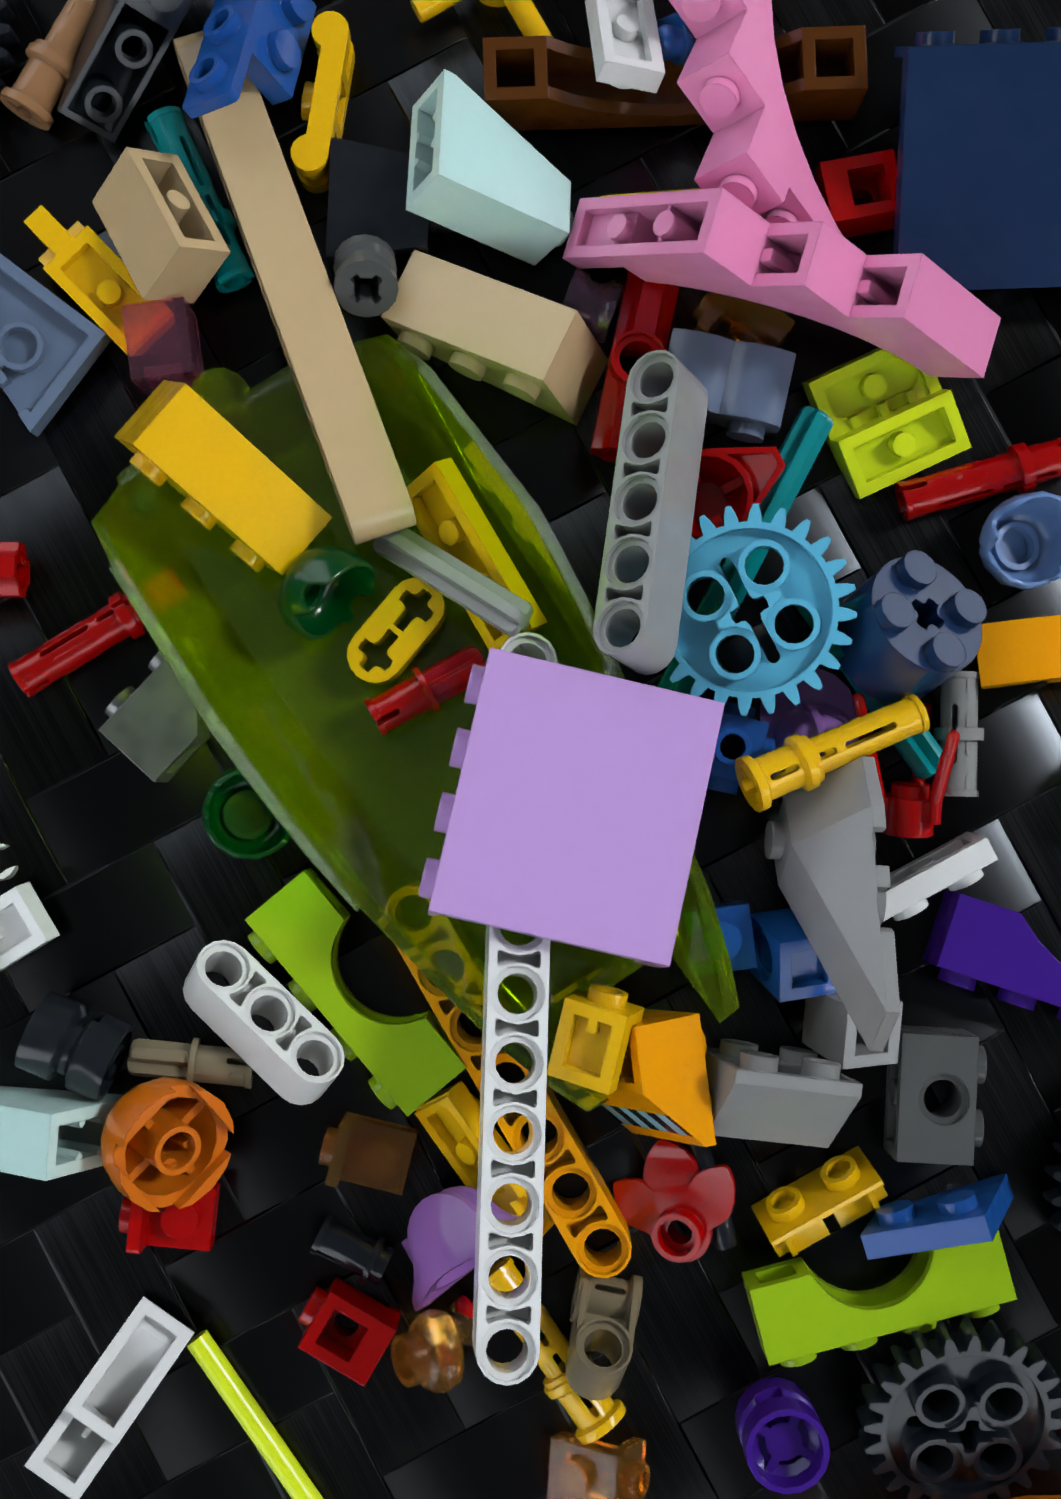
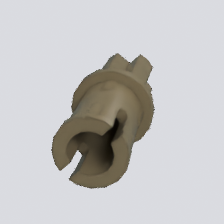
(188, 1062)

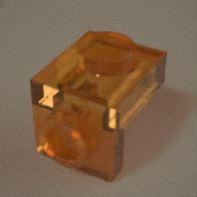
(597, 1469)

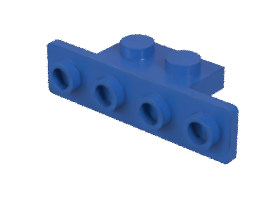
(252, 41)

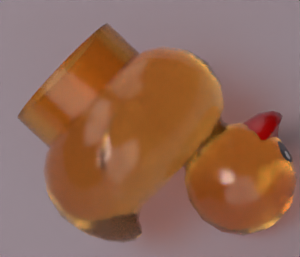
(433, 1348)

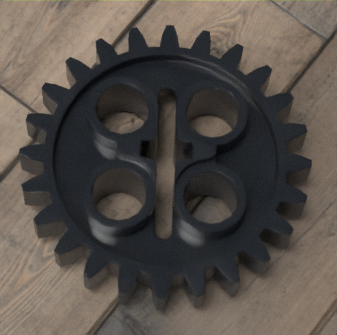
(961, 1414)

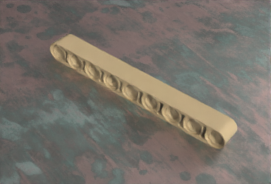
(304, 311)

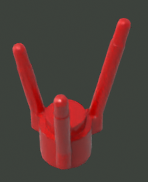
(911, 805)

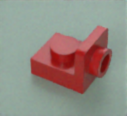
(171, 1227)

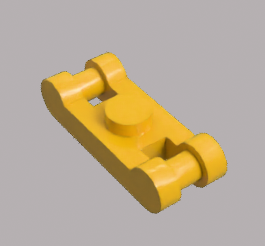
(324, 100)

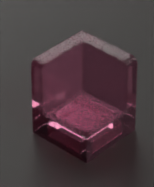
(162, 342)

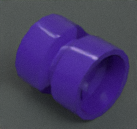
(781, 1436)

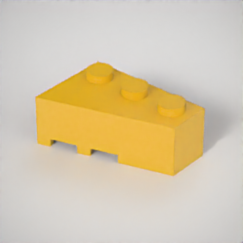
(221, 477)

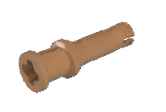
(49, 66)

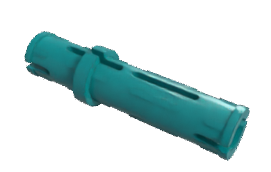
(173, 137)

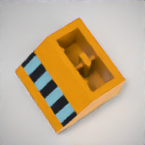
(665, 1080)

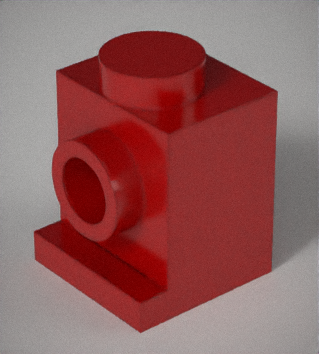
(861, 177)
(347, 1350)

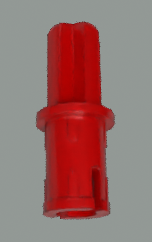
(424, 690)

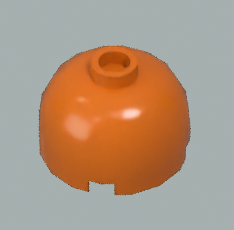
(166, 1143)

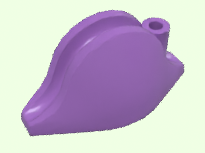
(443, 1241)

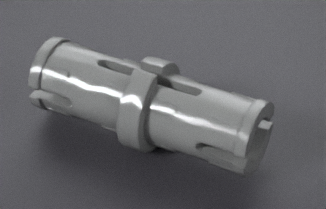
(960, 713)

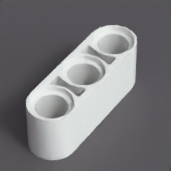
(257, 992)

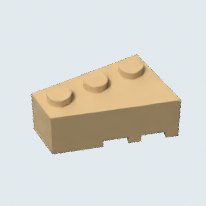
(497, 335)

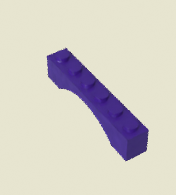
(995, 946)

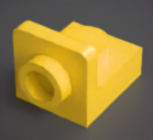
(593, 1037)

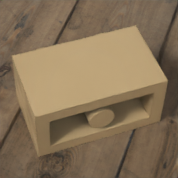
(160, 225)

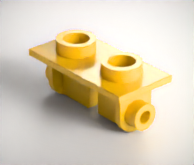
(840, 1187)

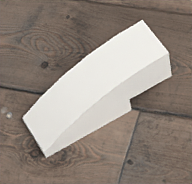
(109, 1399)

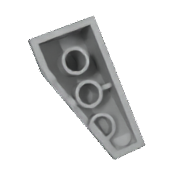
(838, 892)

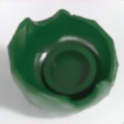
(321, 590)
(240, 820)

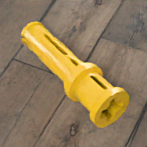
(802, 758)
(590, 1422)

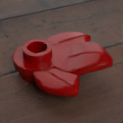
(676, 1191)

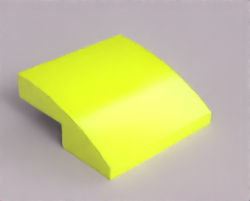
(886, 420)

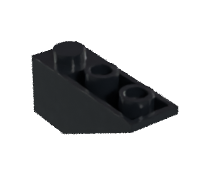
(118, 60)

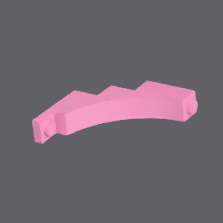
(799, 267)

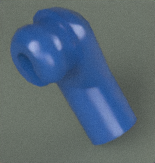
(675, 39)

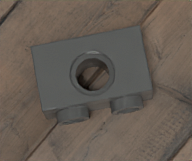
(943, 1132)

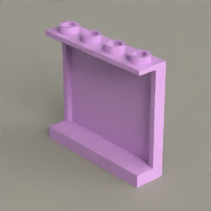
(573, 807)

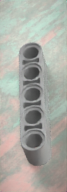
(651, 514)

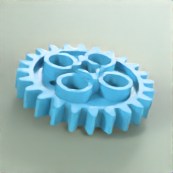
(804, 583)

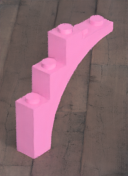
(741, 97)

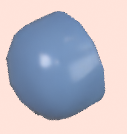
(1023, 540)

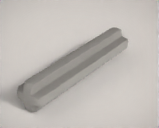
(456, 580)

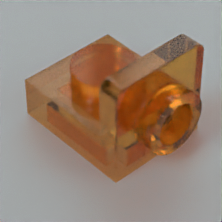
(747, 319)
(368, 1153)

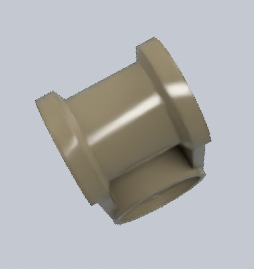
(602, 1321)

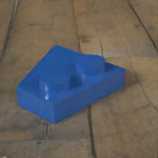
(939, 1221)

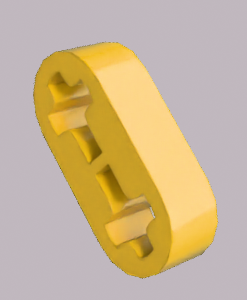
(385, 621)

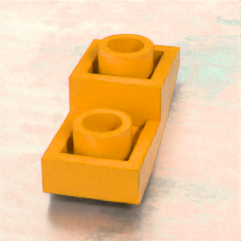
(1020, 652)

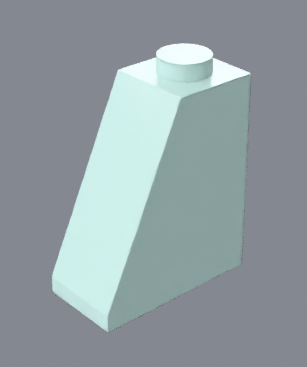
(483, 175)
(50, 1131)

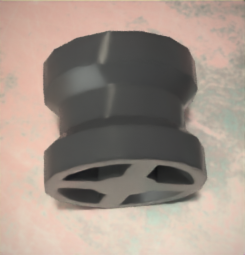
(365, 258)

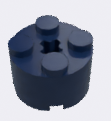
(910, 629)

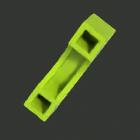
(404, 1053)
(805, 1315)

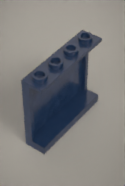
(981, 157)

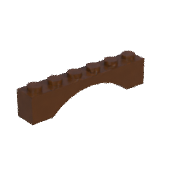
(554, 83)

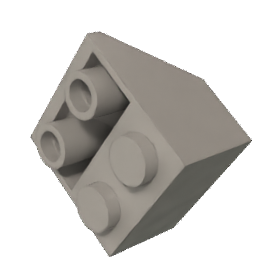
(778, 1097)

